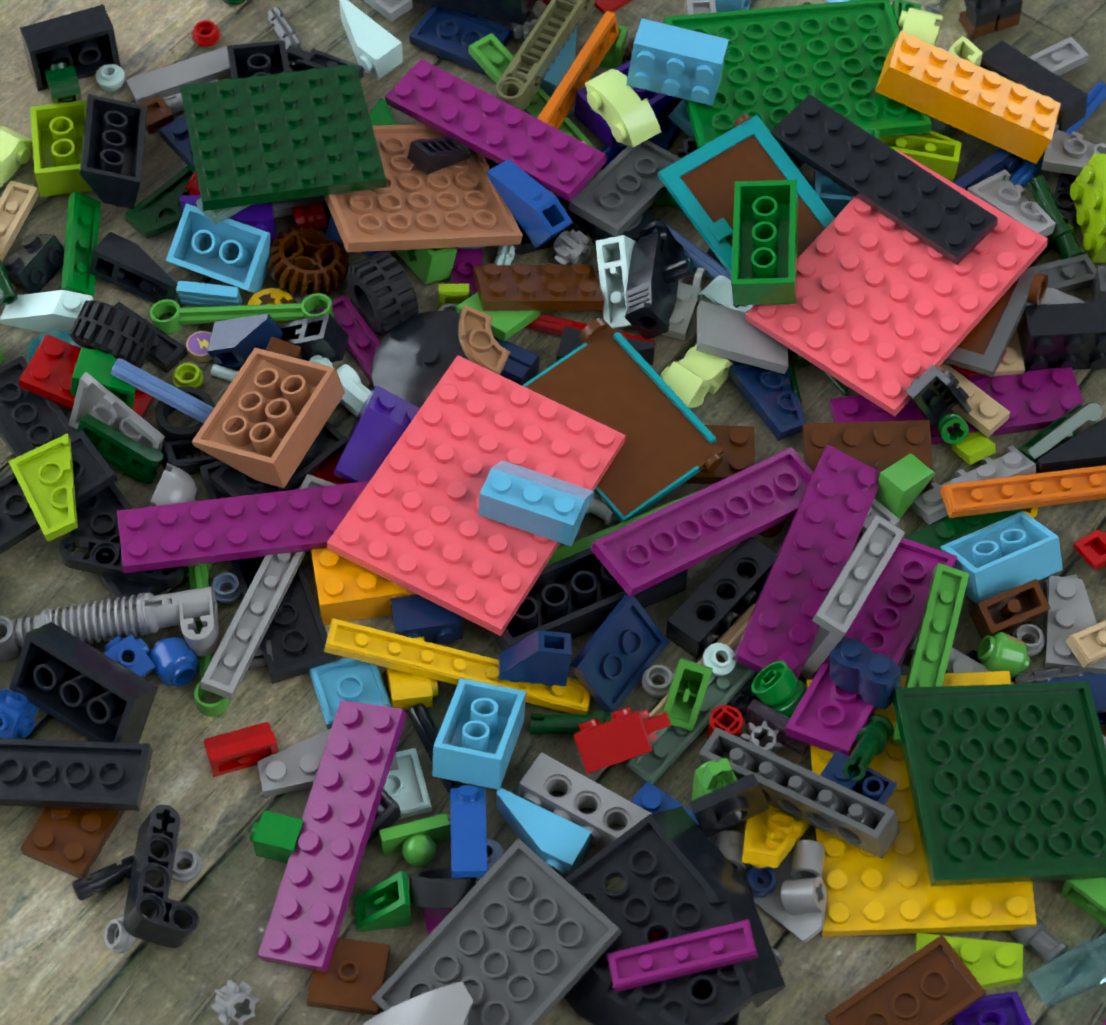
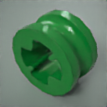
(958, 435)

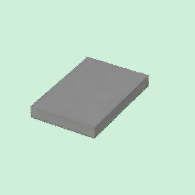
(729, 336)

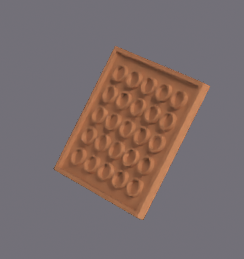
(423, 210)

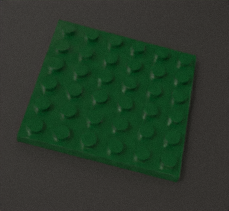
(281, 137)
(1006, 781)

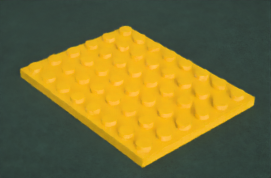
(895, 892)

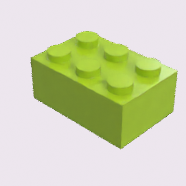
(58, 147)
(1090, 202)

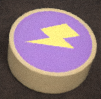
(197, 346)

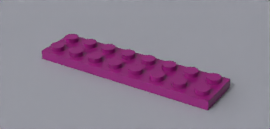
(495, 129)
(1031, 397)
(704, 522)
(233, 527)
(809, 562)
(887, 626)
(333, 836)

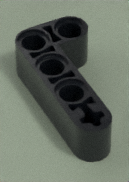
(154, 866)

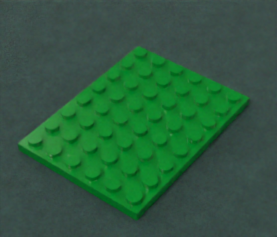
(798, 51)

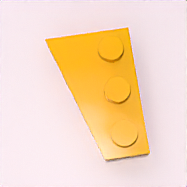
(770, 837)

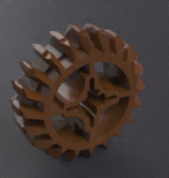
(309, 256)

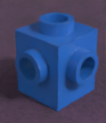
(132, 649)
(16, 715)

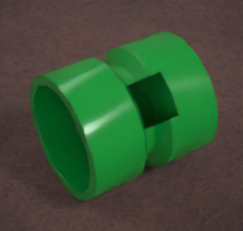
(779, 688)

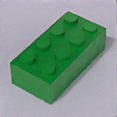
(765, 242)

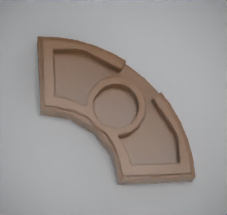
(478, 341)

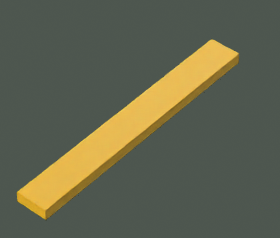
(444, 664)

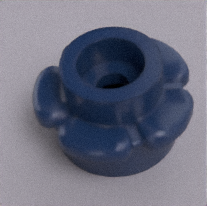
(769, 880)

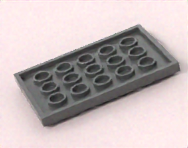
(511, 942)

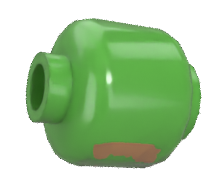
(1003, 653)

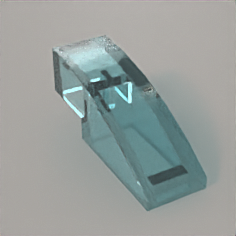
(1071, 972)

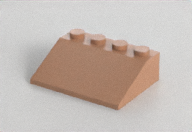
(270, 415)

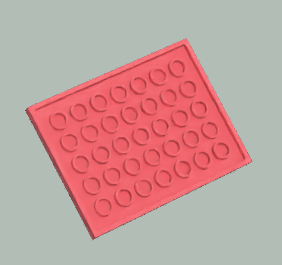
(887, 305)
(422, 505)

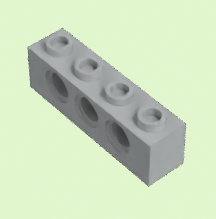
(580, 792)

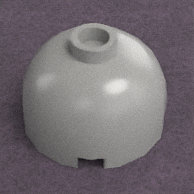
(174, 487)

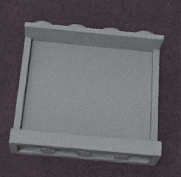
(851, 589)

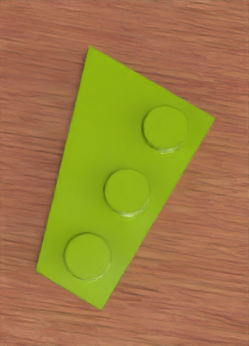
(49, 485)
(989, 961)

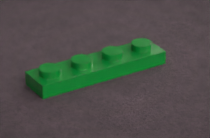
(80, 241)

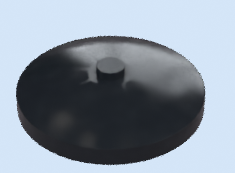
(417, 355)

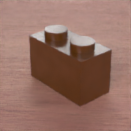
(1010, 609)

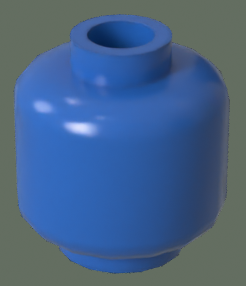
(174, 661)

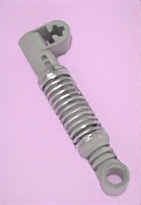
(142, 614)

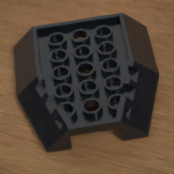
(677, 886)

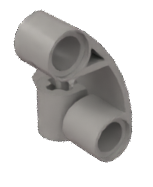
(800, 891)
(437, 1007)

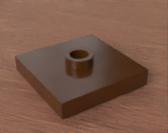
(351, 978)

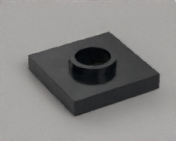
(729, 805)

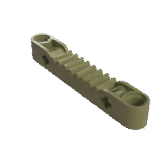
(539, 50)

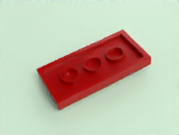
(52, 371)

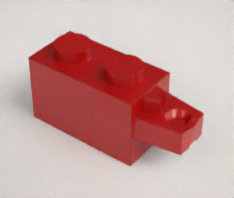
(619, 738)

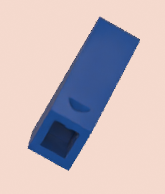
(530, 203)

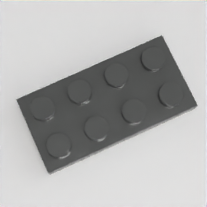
(624, 188)

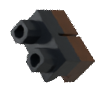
(989, 15)

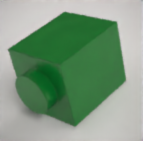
(275, 836)

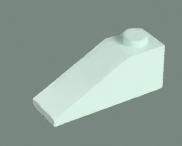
(371, 43)
(614, 264)
(45, 311)

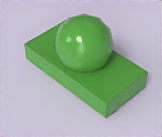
(416, 839)

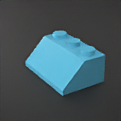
(221, 251)
(534, 502)
(1006, 555)

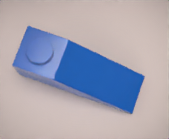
(468, 832)

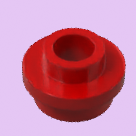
(205, 33)

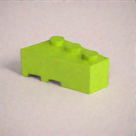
(929, 149)

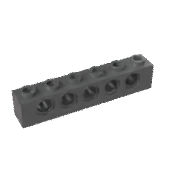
(807, 794)

